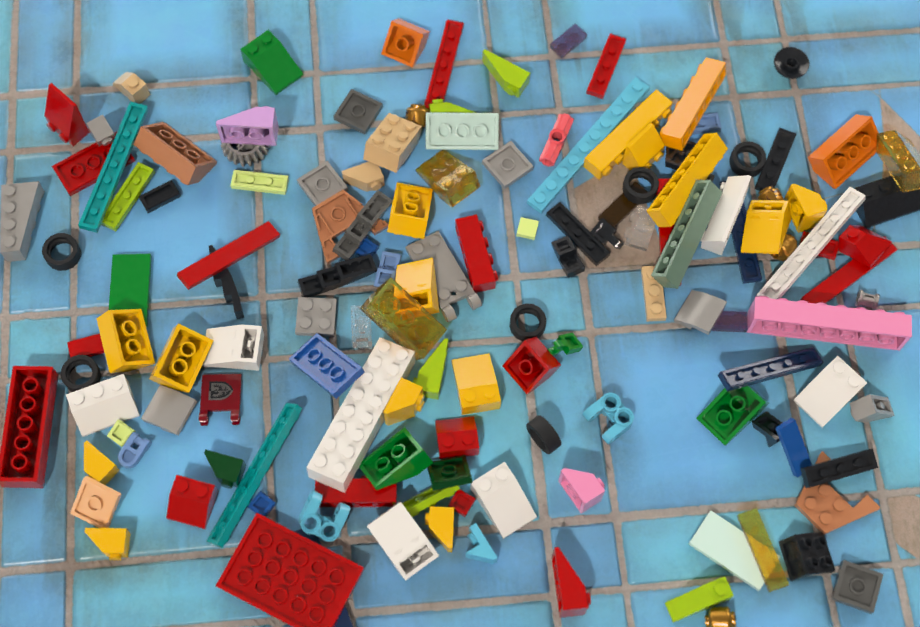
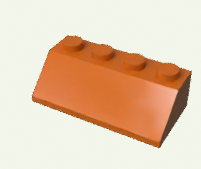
(845, 150)

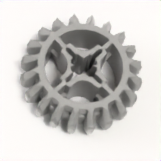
(245, 153)

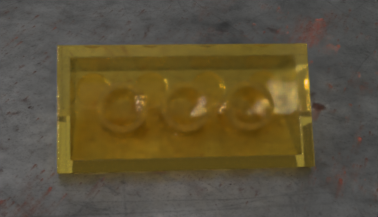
(900, 159)
(403, 318)

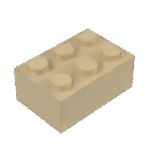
(392, 142)

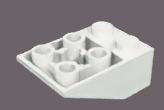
(235, 347)
(402, 541)

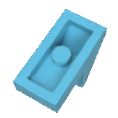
(483, 551)

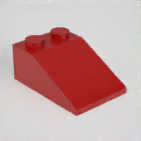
(64, 117)
(570, 590)

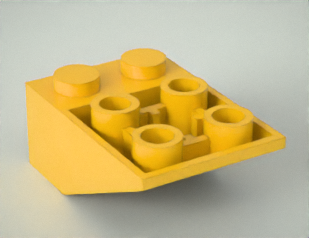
(765, 226)
(420, 282)

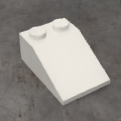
(830, 391)
(503, 500)

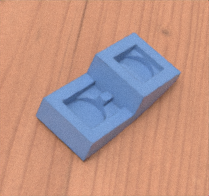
(387, 267)

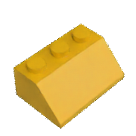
(125, 340)
(181, 359)

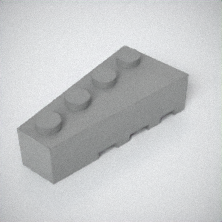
(18, 214)

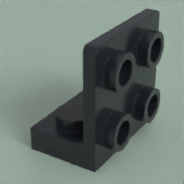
(806, 555)

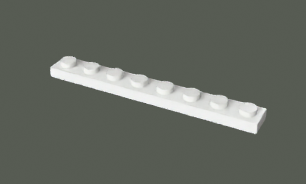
(813, 244)

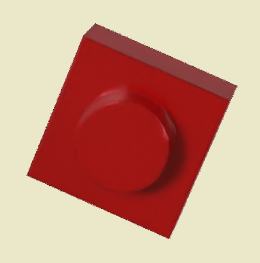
(462, 502)

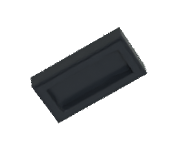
(159, 196)

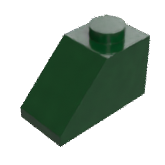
(226, 468)

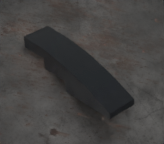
(338, 276)
(229, 289)

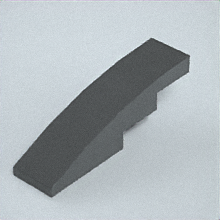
(362, 225)

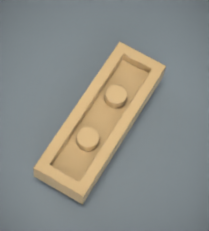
(653, 296)

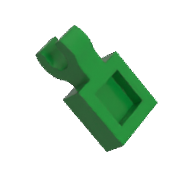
(566, 343)

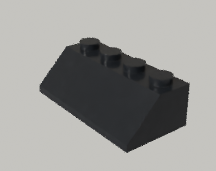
(886, 202)

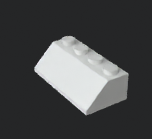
(725, 213)

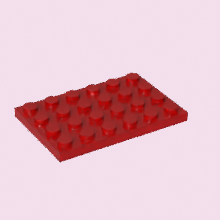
(289, 576)

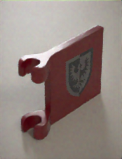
(220, 394)

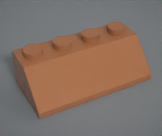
(174, 152)

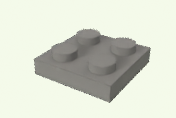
(507, 165)
(321, 183)
(316, 316)

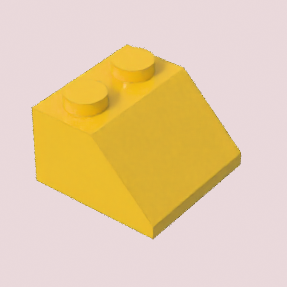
(644, 149)
(805, 207)
(404, 402)

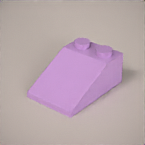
(250, 127)

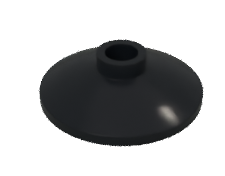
(793, 57)

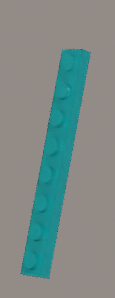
(113, 167)
(253, 476)

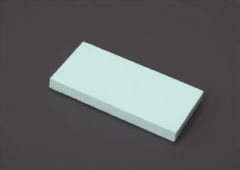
(462, 131)
(727, 548)

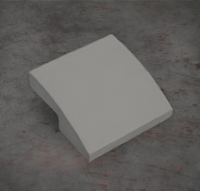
(700, 311)
(169, 410)

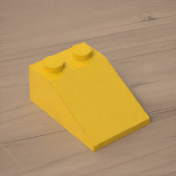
(410, 210)
(476, 384)

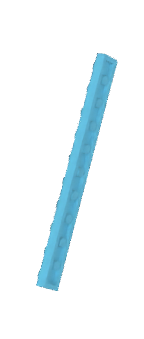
(596, 134)

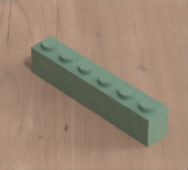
(686, 234)

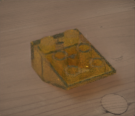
(448, 177)

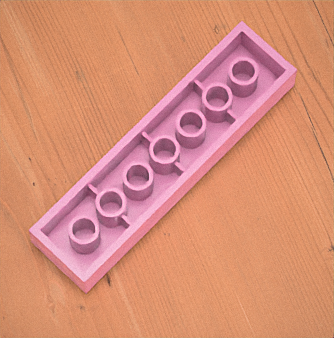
(829, 323)

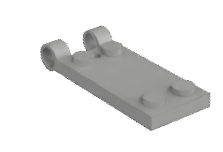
(447, 273)

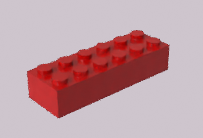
(28, 426)

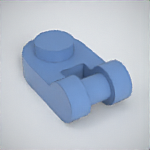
(128, 456)

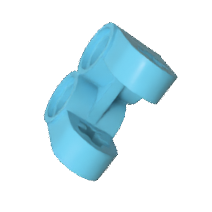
(613, 414)
(310, 511)

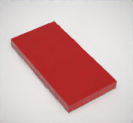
(83, 167)

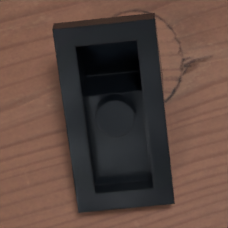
(766, 425)

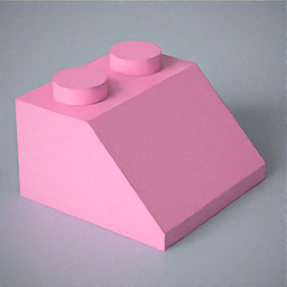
(582, 488)

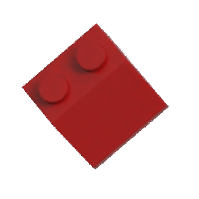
(531, 364)
(457, 437)
(191, 501)

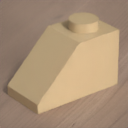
(132, 87)
(364, 176)

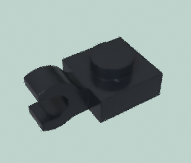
(605, 232)

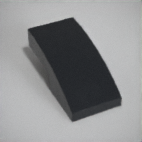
(567, 256)

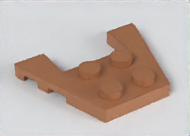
(334, 217)
(828, 509)

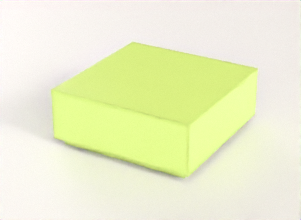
(527, 228)
(120, 432)

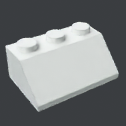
(102, 405)

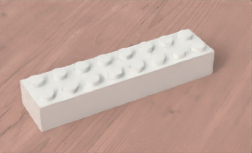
(360, 416)

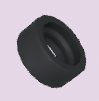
(752, 148)
(646, 174)
(55, 240)
(530, 309)
(75, 361)
(543, 434)

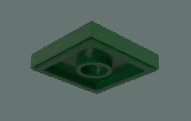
(449, 472)

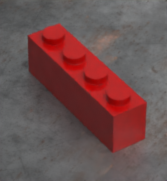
(475, 253)
(358, 494)

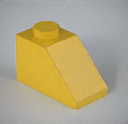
(98, 465)
(441, 525)
(111, 541)

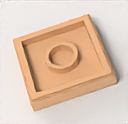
(95, 503)

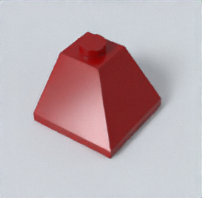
(862, 244)

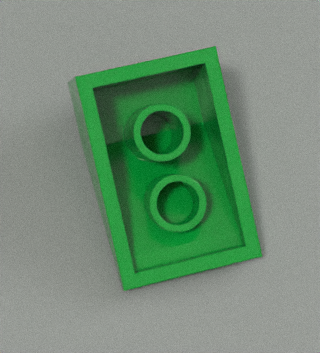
(271, 62)
(732, 412)
(395, 461)

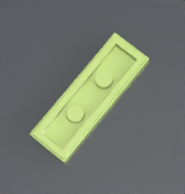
(259, 182)

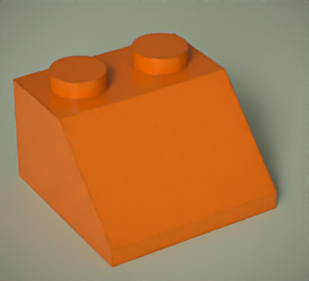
(405, 42)

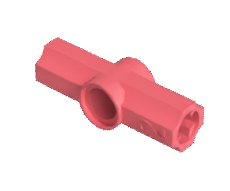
(552, 147)

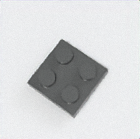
(358, 111)
(857, 587)

